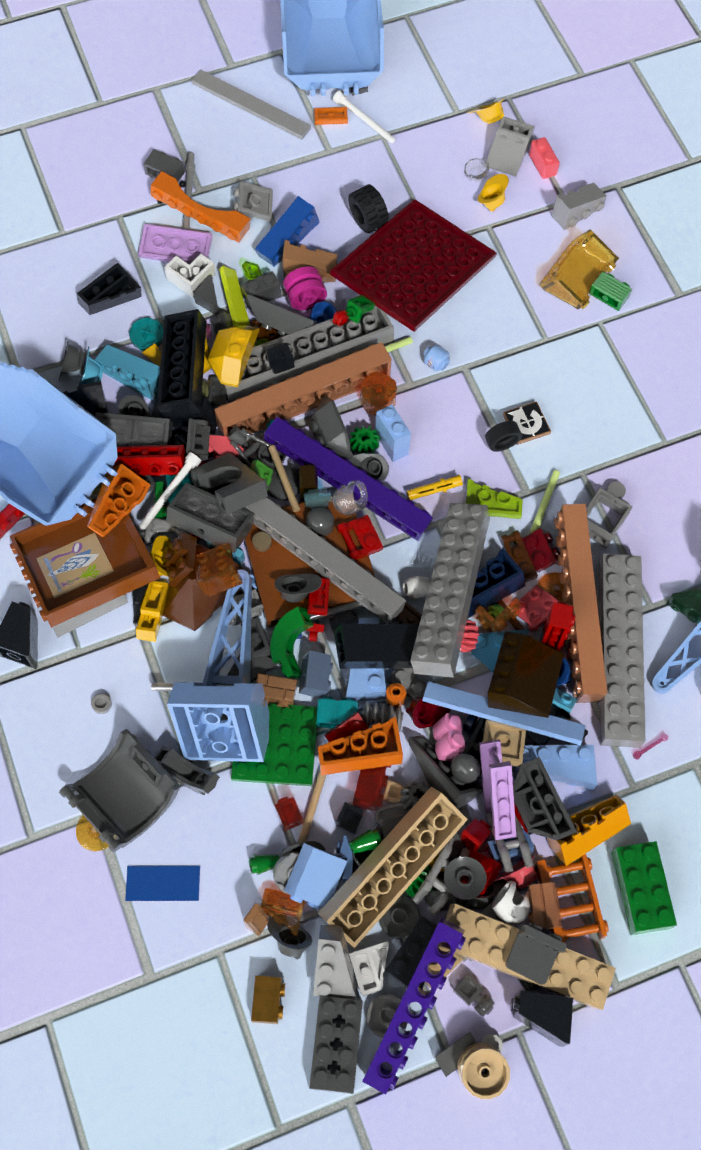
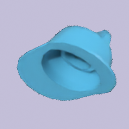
(92, 371)

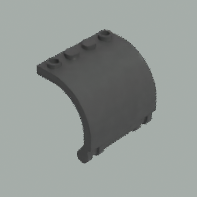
(123, 792)

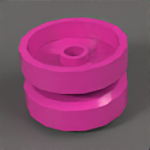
(304, 288)

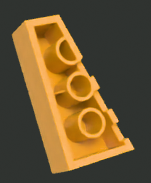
(593, 827)

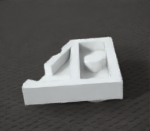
(370, 967)

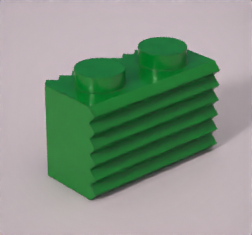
(610, 290)

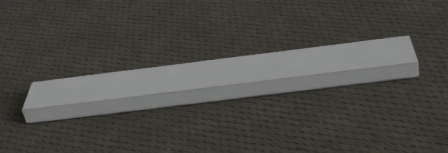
(251, 104)

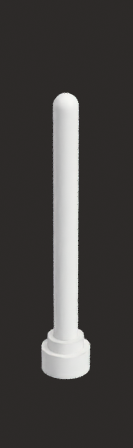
(341, 99)
(191, 462)

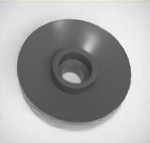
(276, 487)
(469, 868)

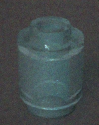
(317, 498)

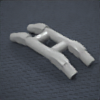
(503, 847)
(431, 879)

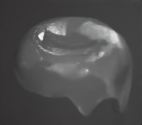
(476, 170)

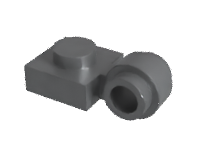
(469, 991)

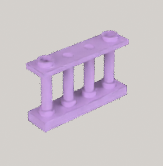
(498, 789)

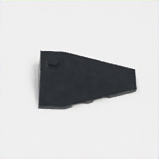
(90, 397)

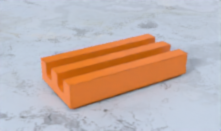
(332, 115)

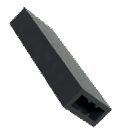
(375, 645)

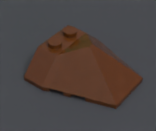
(187, 602)

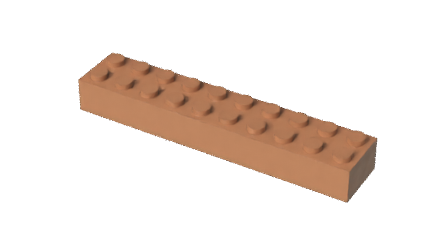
(304, 391)
(580, 592)

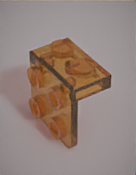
(216, 570)
(498, 624)

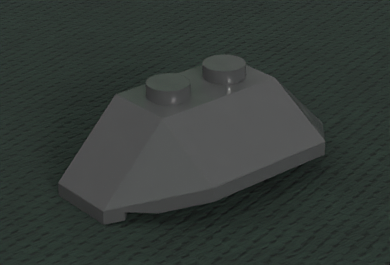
(278, 317)
(330, 429)
(540, 803)

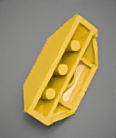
(232, 352)

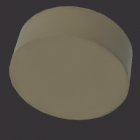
(261, 541)

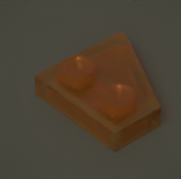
(283, 909)

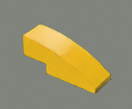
(152, 611)

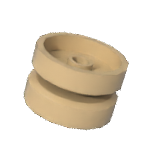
(496, 1074)

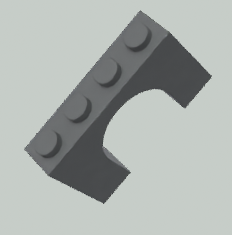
(245, 486)

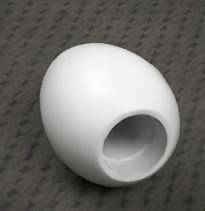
(416, 586)

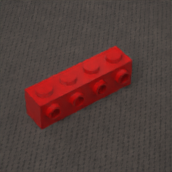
(152, 459)
(558, 625)

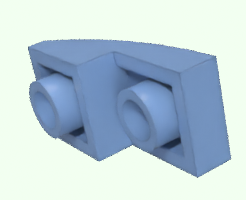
(346, 854)

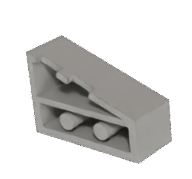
(333, 967)

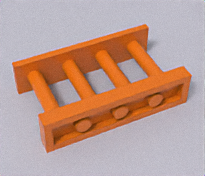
(545, 873)

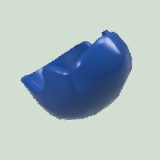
(322, 311)

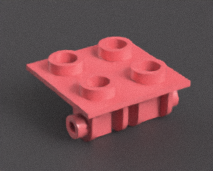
(536, 607)

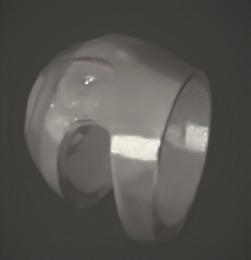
(344, 499)

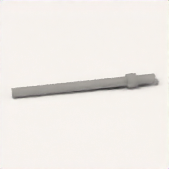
(190, 170)

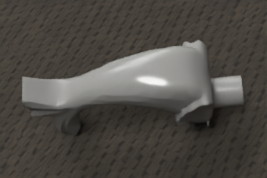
(157, 526)

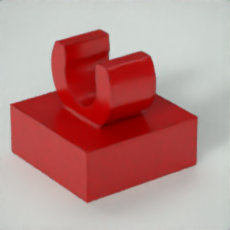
(313, 636)

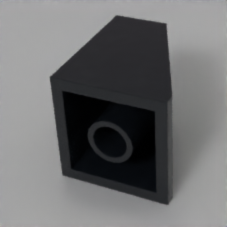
(19, 635)
(545, 1014)

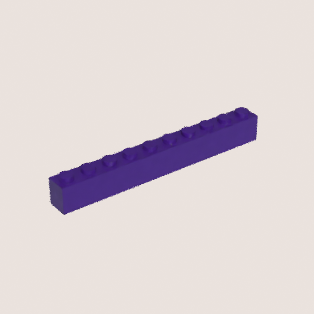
(340, 472)

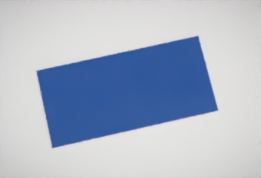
(162, 883)

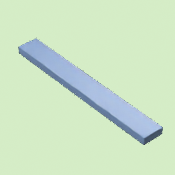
(478, 706)

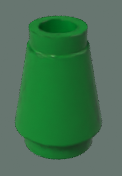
(365, 842)
(262, 863)

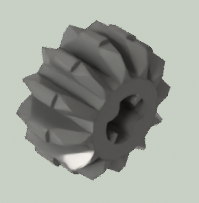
(411, 791)

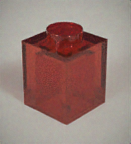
(288, 813)

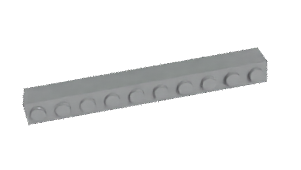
(327, 560)

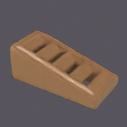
(256, 919)

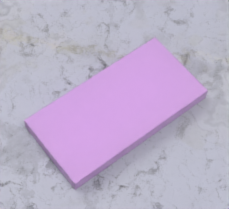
(165, 243)

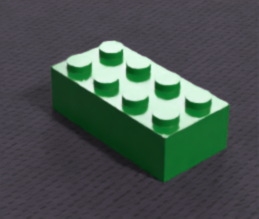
(643, 888)

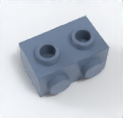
(315, 674)

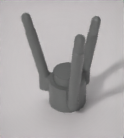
(238, 437)

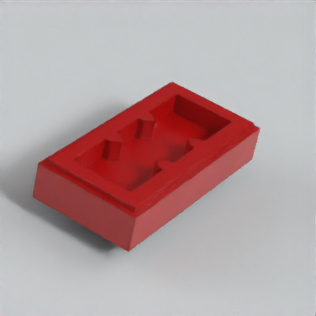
(319, 599)

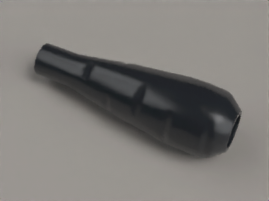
(138, 597)

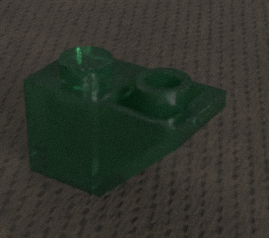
(688, 604)

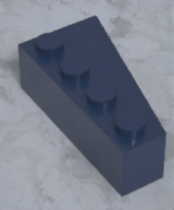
(496, 581)

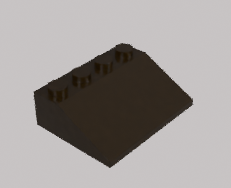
(524, 676)

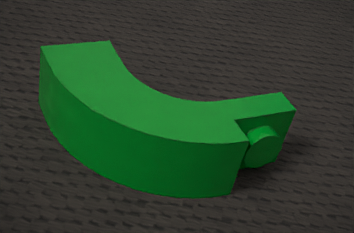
(284, 637)

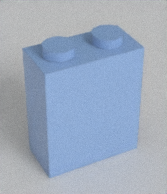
(393, 433)
(315, 876)

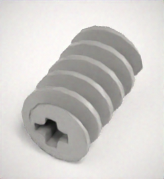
(381, 715)

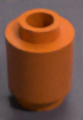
(395, 700)

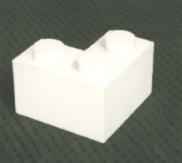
(190, 276)

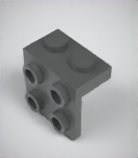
(534, 953)

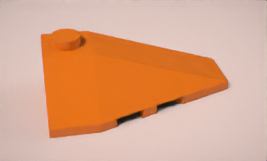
(117, 499)

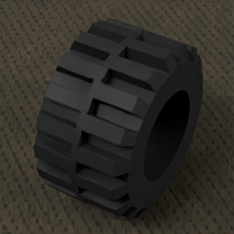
(368, 208)

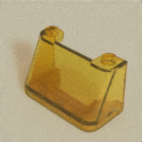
(578, 269)

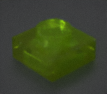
(251, 270)

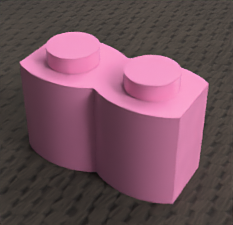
(448, 737)

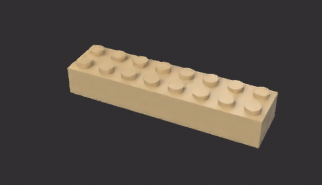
(393, 866)
(490, 945)

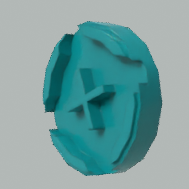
(146, 333)

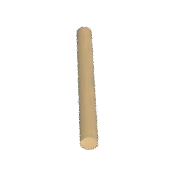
(284, 479)
(312, 808)

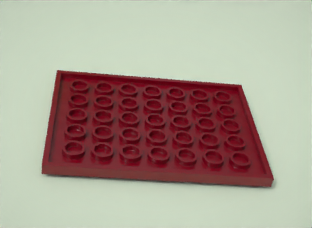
(413, 264)

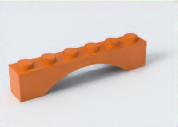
(229, 223)

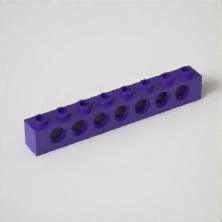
(376, 1075)

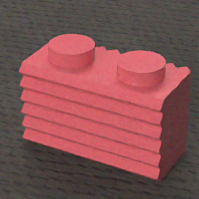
(544, 158)

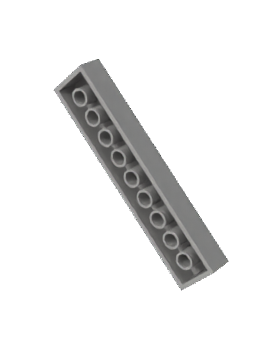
(312, 348)
(450, 591)
(623, 654)

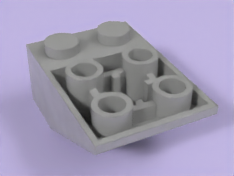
(510, 146)

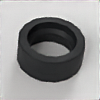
(503, 436)

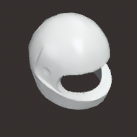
(511, 908)

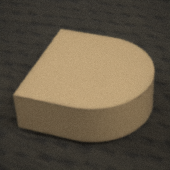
(392, 792)

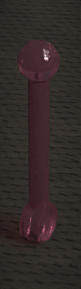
(637, 754)

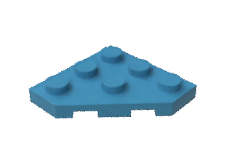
(489, 647)

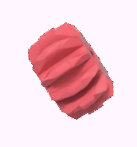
(470, 637)

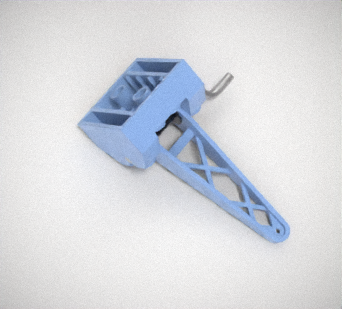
(199, 705)

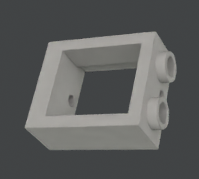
(621, 506)

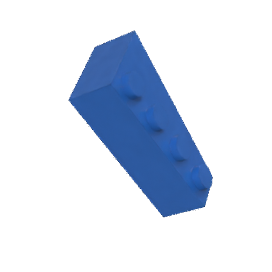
(292, 226)

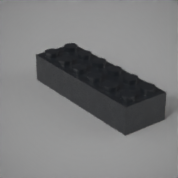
(182, 364)

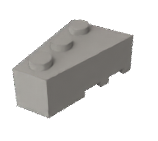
(578, 205)

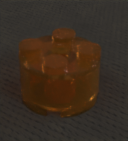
(377, 392)

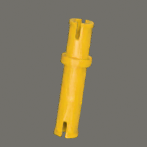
(435, 487)

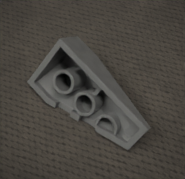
(439, 774)

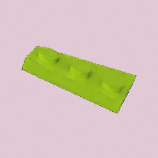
(498, 503)

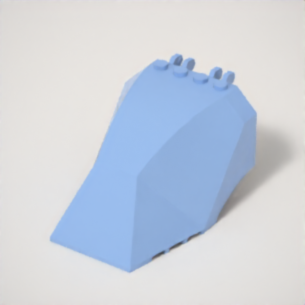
(332, 43)
(49, 448)

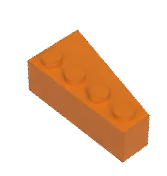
(362, 750)

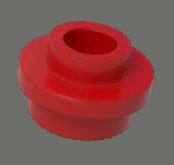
(340, 318)

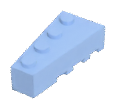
(366, 683)
(565, 763)

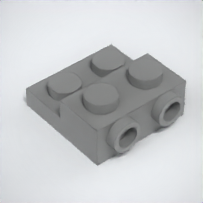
(253, 201)

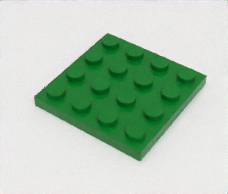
(289, 749)

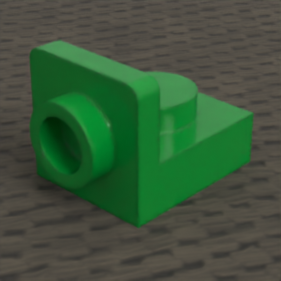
(357, 307)

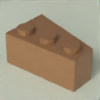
(298, 257)

